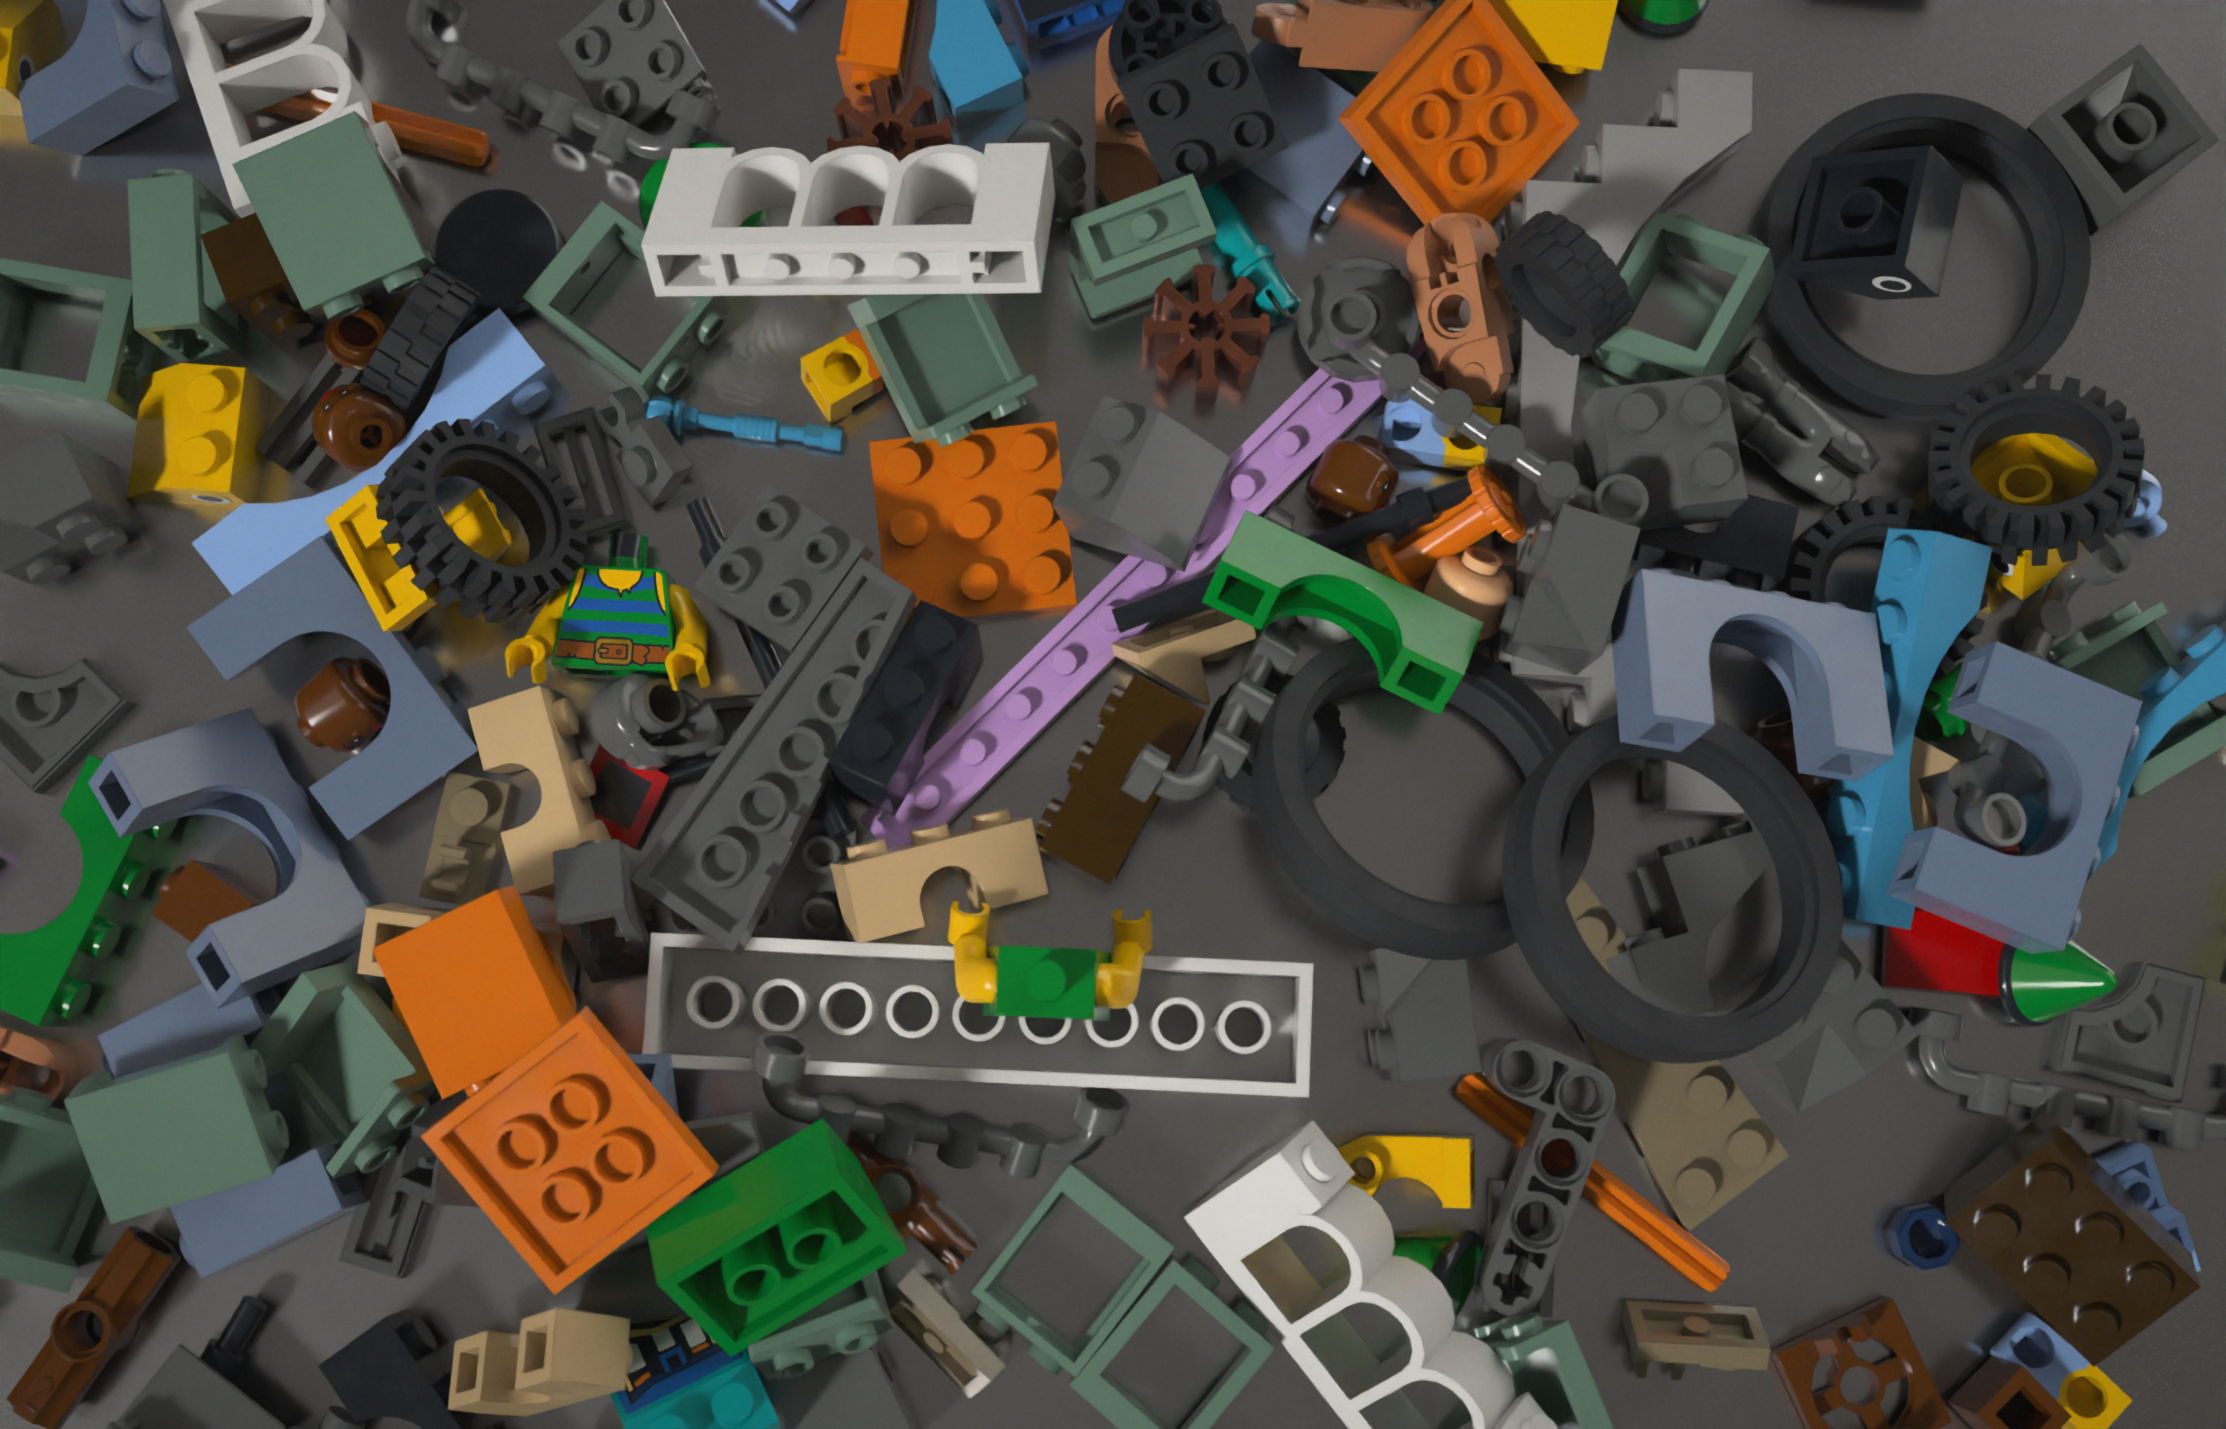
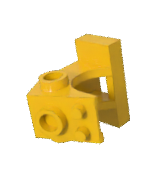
(384, 584)
(1439, 1161)

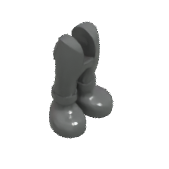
(1820, 427)

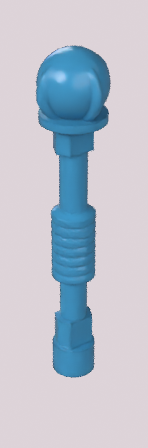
(763, 428)

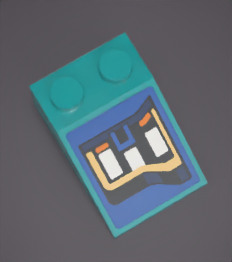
(689, 1382)

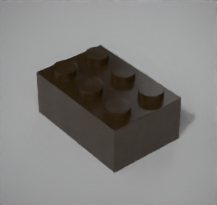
(257, 282)
(1099, 821)
(2070, 1239)

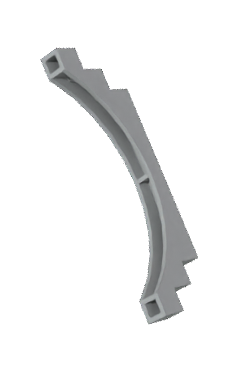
(1623, 182)

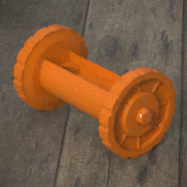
(1452, 531)

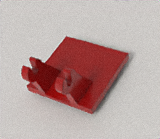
(1941, 954)

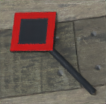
(630, 796)

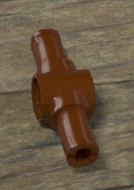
(922, 1215)

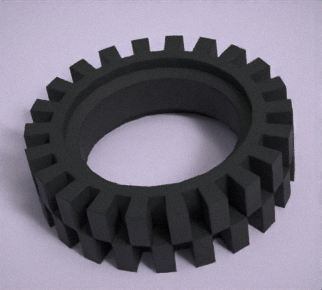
(2041, 410)
(1860, 523)
(447, 560)

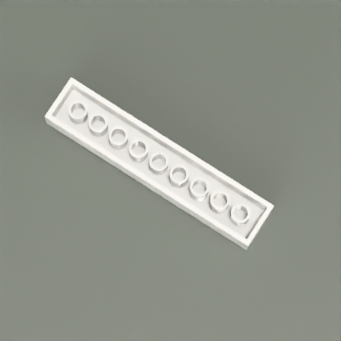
(901, 1016)

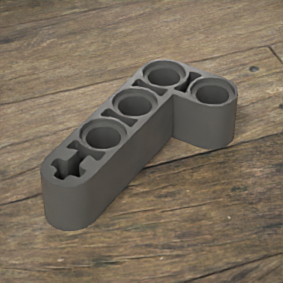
(1529, 1179)

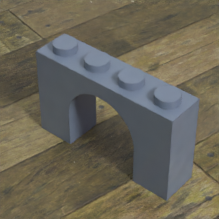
(105, 81)
(1816, 650)
(424, 726)
(2080, 742)
(236, 773)
(256, 1216)

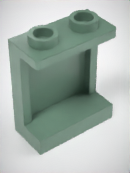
(334, 217)
(1138, 243)
(941, 361)
(2123, 660)
(348, 1064)
(178, 1129)
(42, 1191)
(840, 1324)
(1549, 1366)

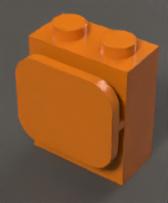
(476, 989)

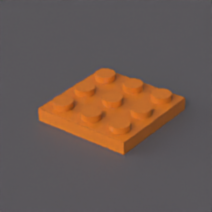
(1460, 115)
(976, 521)
(570, 1151)

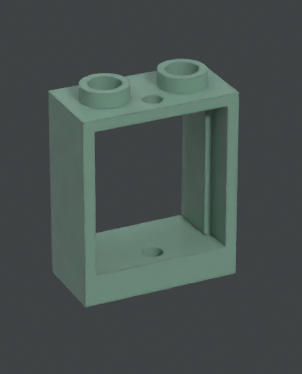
(578, 269)
(172, 278)
(117, 351)
(1655, 359)
(1199, 1284)
(1047, 1345)

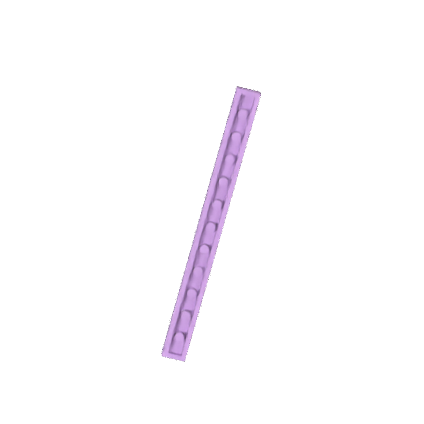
(1080, 644)

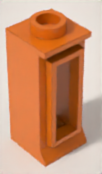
(875, 43)

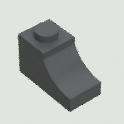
(601, 910)

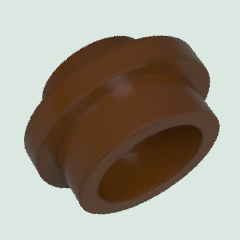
(354, 339)

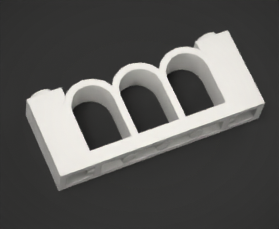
(300, 67)
(707, 193)
(1308, 1186)

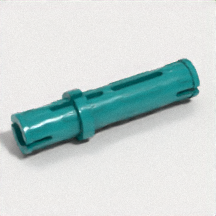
(1248, 256)

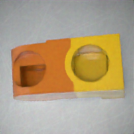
(841, 375)

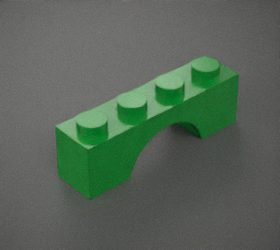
(1413, 639)
(50, 967)

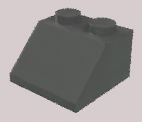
(1141, 484)

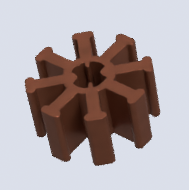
(908, 128)
(1230, 339)

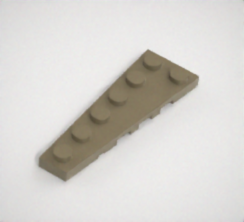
(1687, 1118)

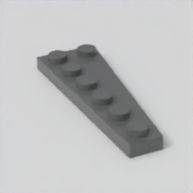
(756, 798)

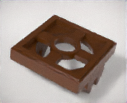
(1878, 1321)

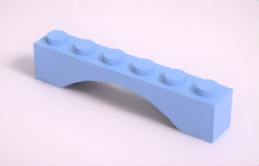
(485, 378)

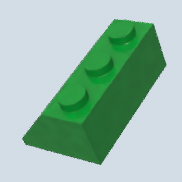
(773, 1239)

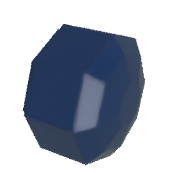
(1923, 1237)

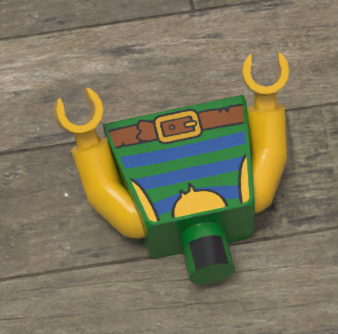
(617, 623)
(1048, 979)

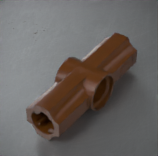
(70, 1357)

